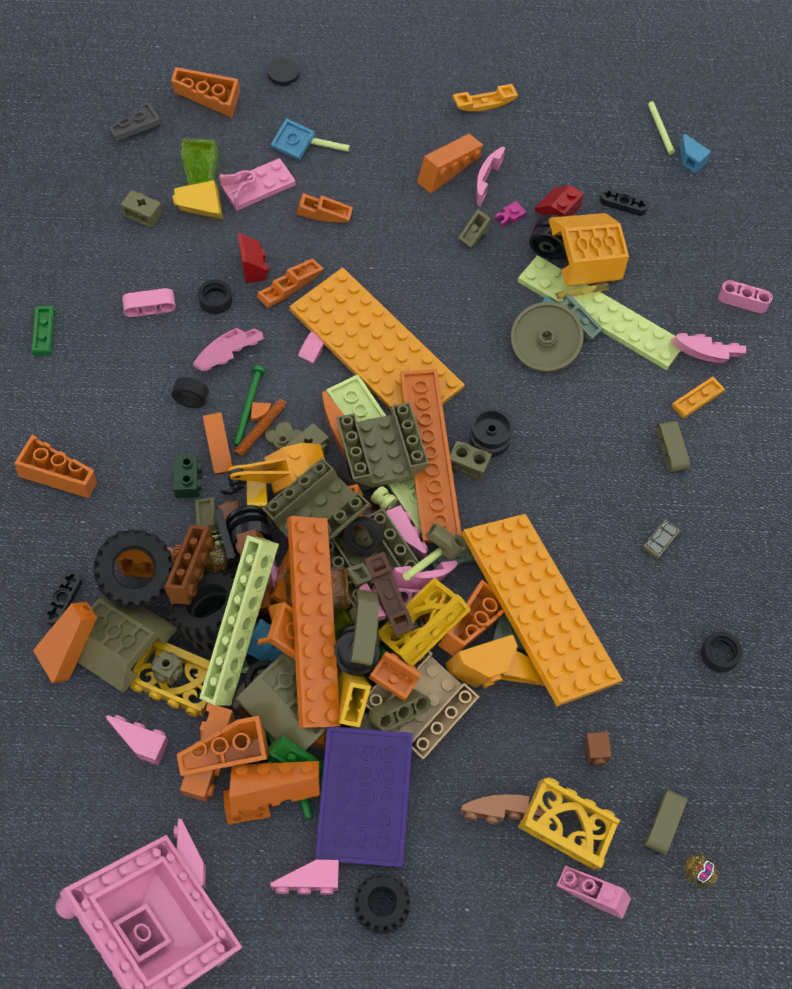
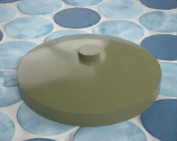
(547, 337)

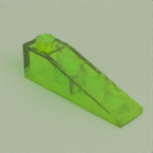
(199, 159)

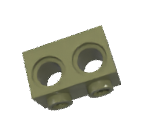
(467, 465)

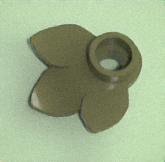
(282, 435)

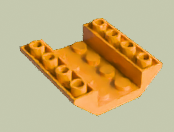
(593, 248)

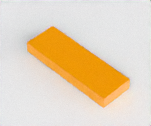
(697, 397)

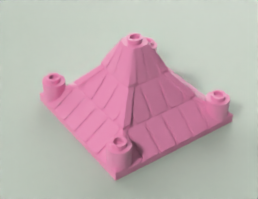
(150, 919)

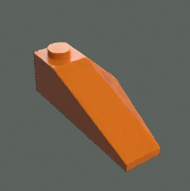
(233, 745)

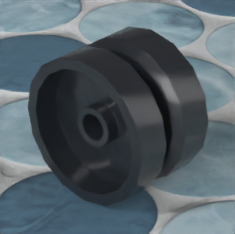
(543, 242)
(491, 431)
(343, 652)

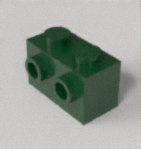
(186, 476)

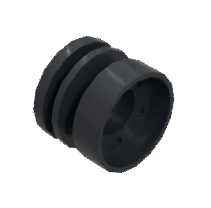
(246, 519)

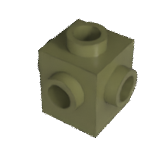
(167, 674)

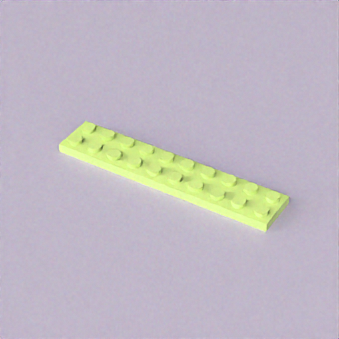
(612, 316)
(354, 397)

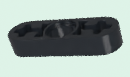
(612, 194)
(62, 588)

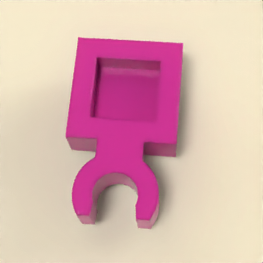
(511, 213)

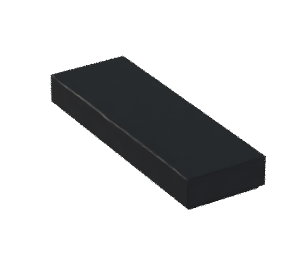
(224, 538)

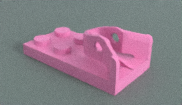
(255, 185)

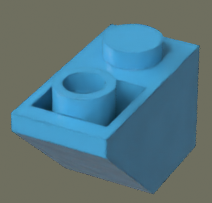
(693, 154)

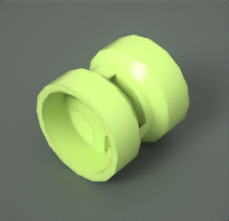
(383, 498)

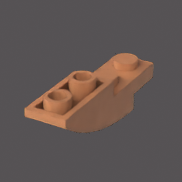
(496, 807)

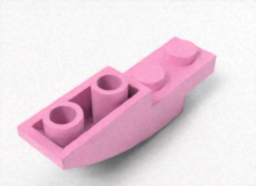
(703, 348)
(221, 349)

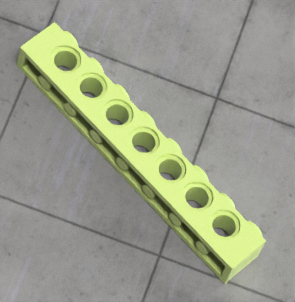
(238, 621)

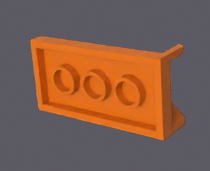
(281, 630)

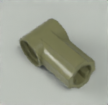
(450, 544)

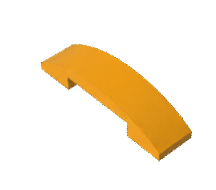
(486, 101)

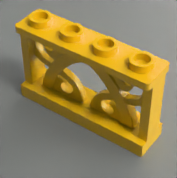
(442, 620)
(168, 694)
(540, 828)

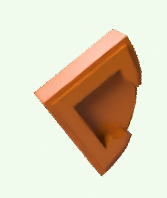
(259, 410)

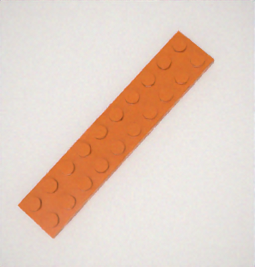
(435, 483)
(313, 622)

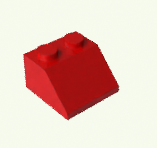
(561, 202)
(252, 259)

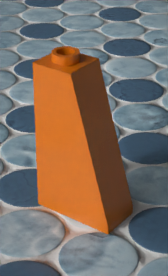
(65, 642)

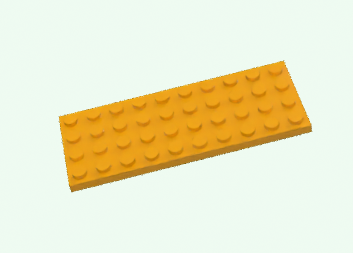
(368, 338)
(541, 609)

